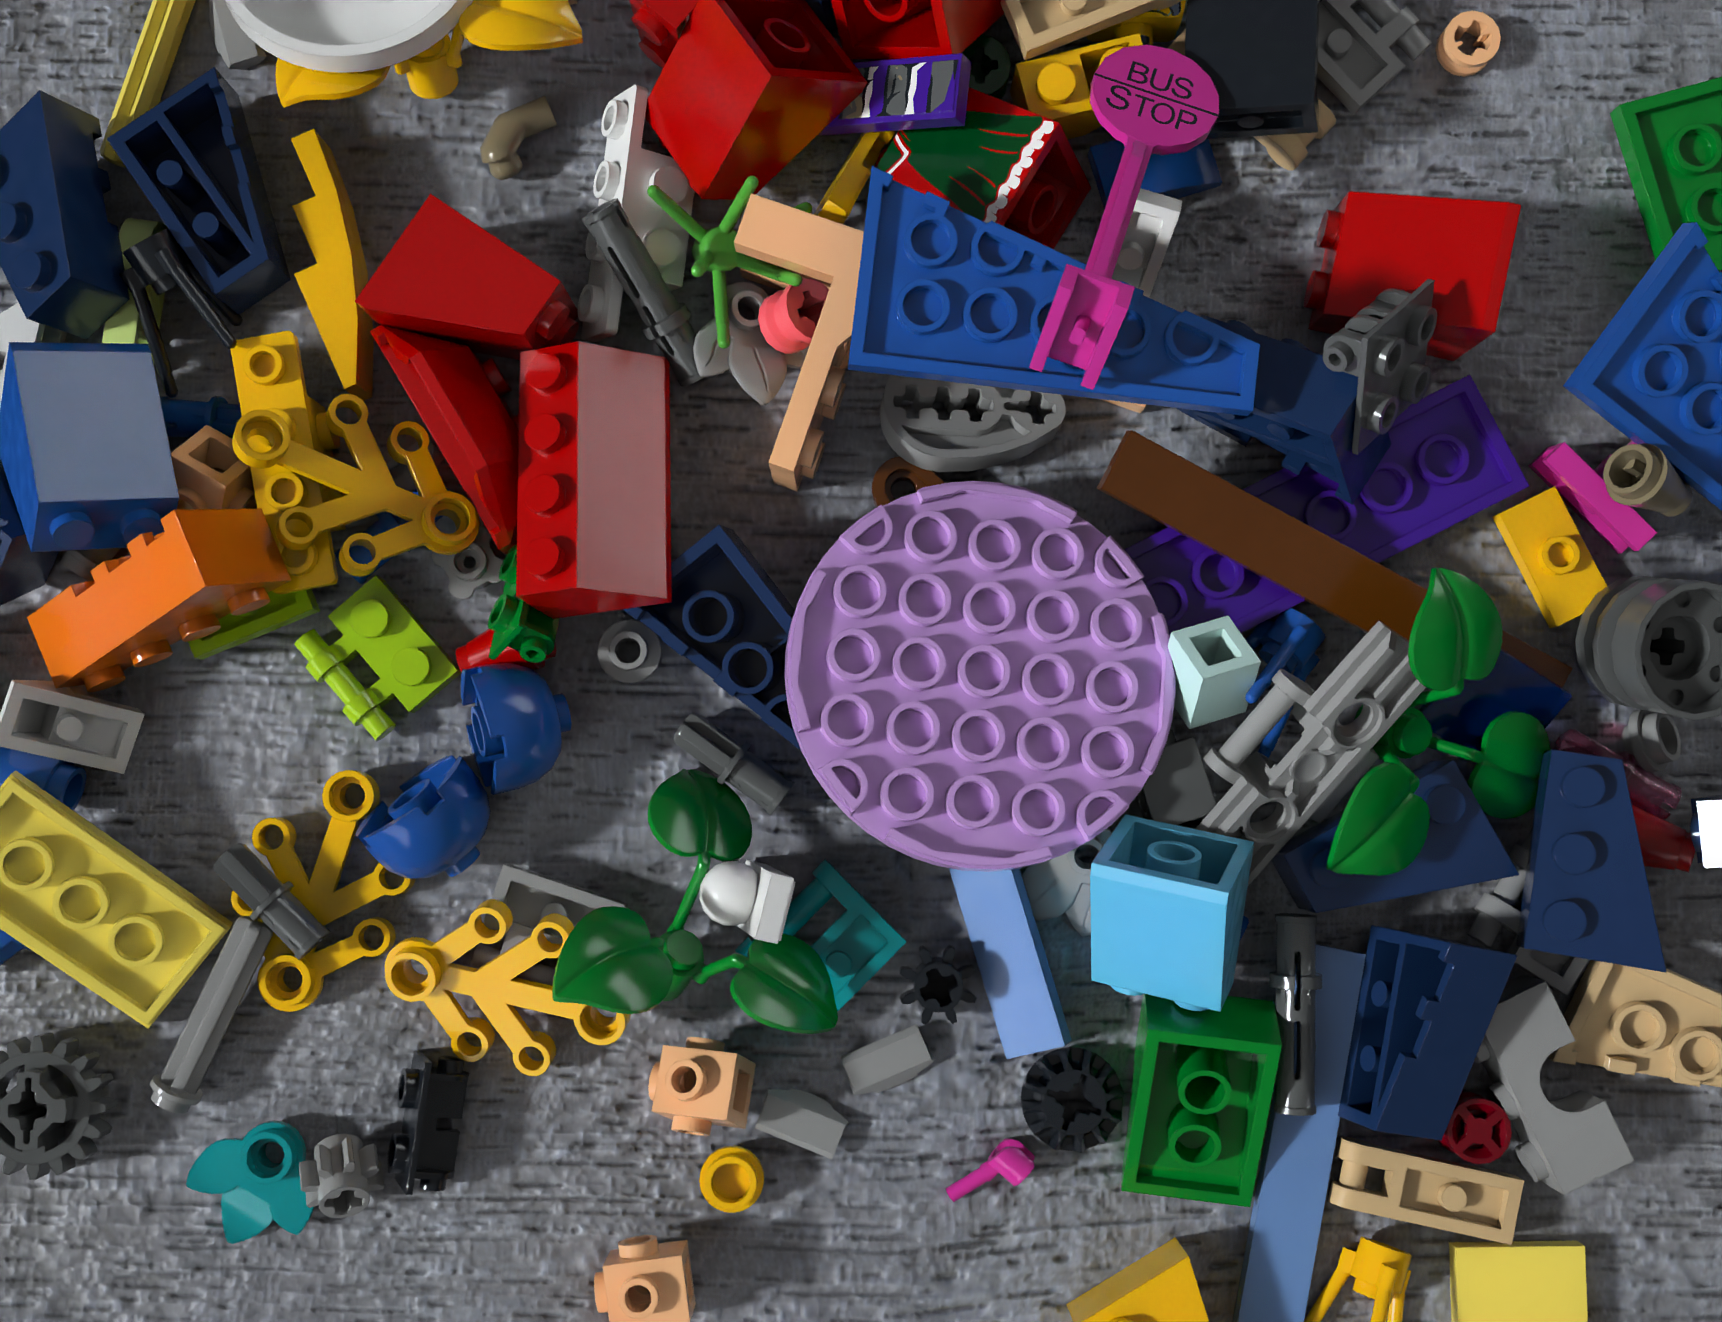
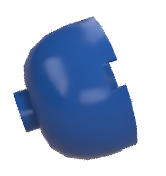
(513, 724)
(431, 823)

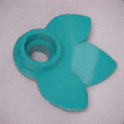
(251, 1184)

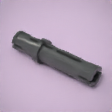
(662, 315)
(1296, 934)

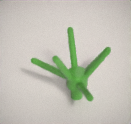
(716, 251)

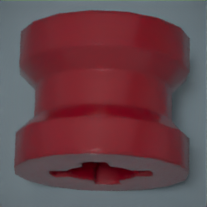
(1484, 1136)

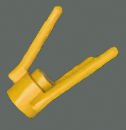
(1379, 1274)

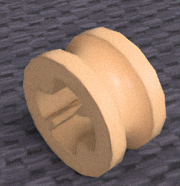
(1487, 37)

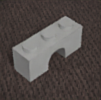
(1564, 1139)

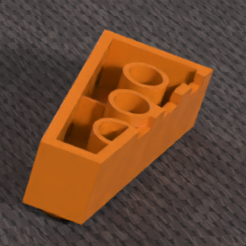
(159, 594)

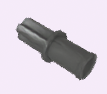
(732, 762)
(270, 900)

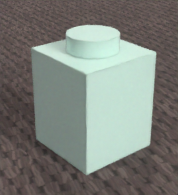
(1211, 671)

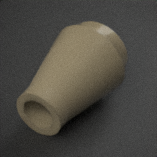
(1646, 480)

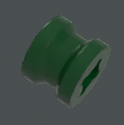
(996, 60)

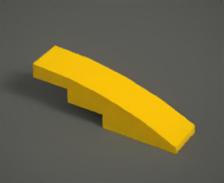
(340, 268)

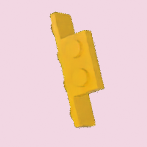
(273, 379)

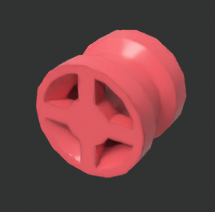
(779, 316)

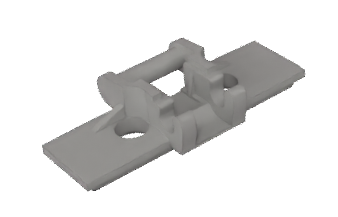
(1325, 758)

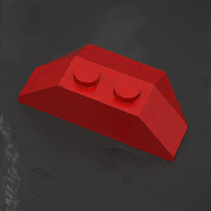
(466, 418)

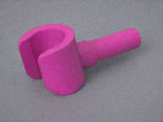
(1008, 1158)

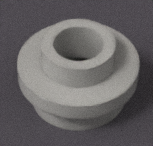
(647, 661)
(1651, 739)

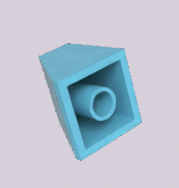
(1168, 911)

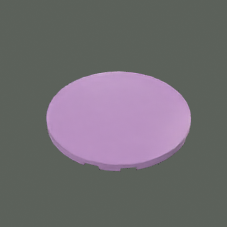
(979, 676)

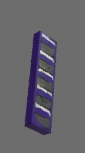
(907, 95)

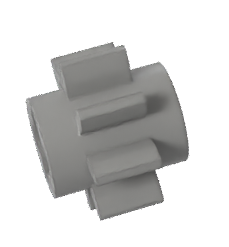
(341, 1175)

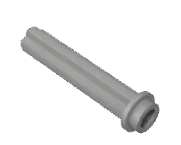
(211, 1016)

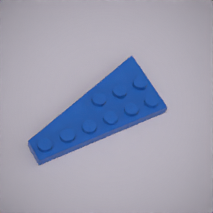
(972, 297)
(1661, 363)

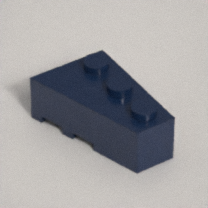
(207, 187)
(1301, 413)
(1586, 867)
(1418, 1029)

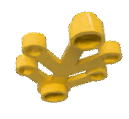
(368, 488)
(320, 895)
(494, 988)

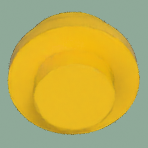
(731, 1179)

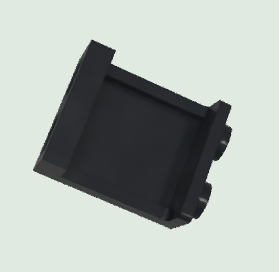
(1259, 62)

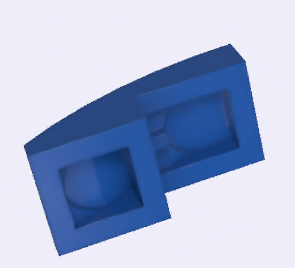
(1169, 175)

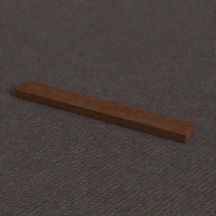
(1276, 544)

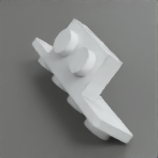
(626, 176)

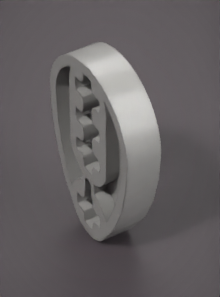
(959, 443)

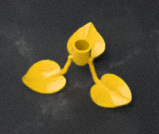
(433, 73)

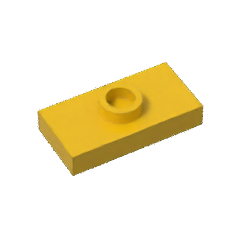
(1551, 556)

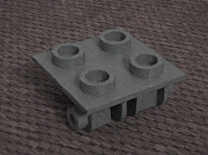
(1388, 355)

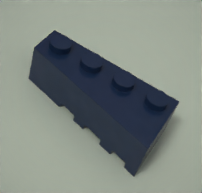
(729, 624)

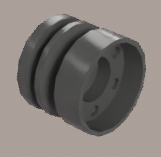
(1655, 646)

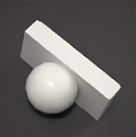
(748, 897)

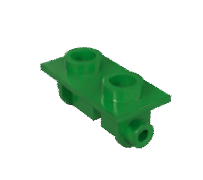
(517, 622)

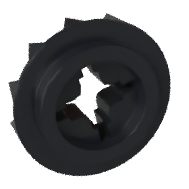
(1060, 1071)

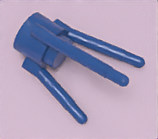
(1287, 645)

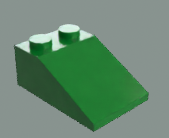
(1200, 1099)

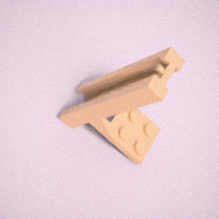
(830, 255)

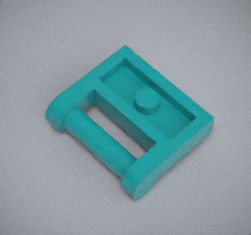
(853, 944)

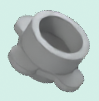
(467, 580)

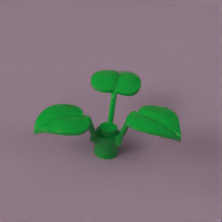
(1450, 641)
(621, 970)

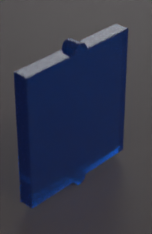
(1507, 688)

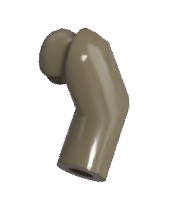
(508, 133)

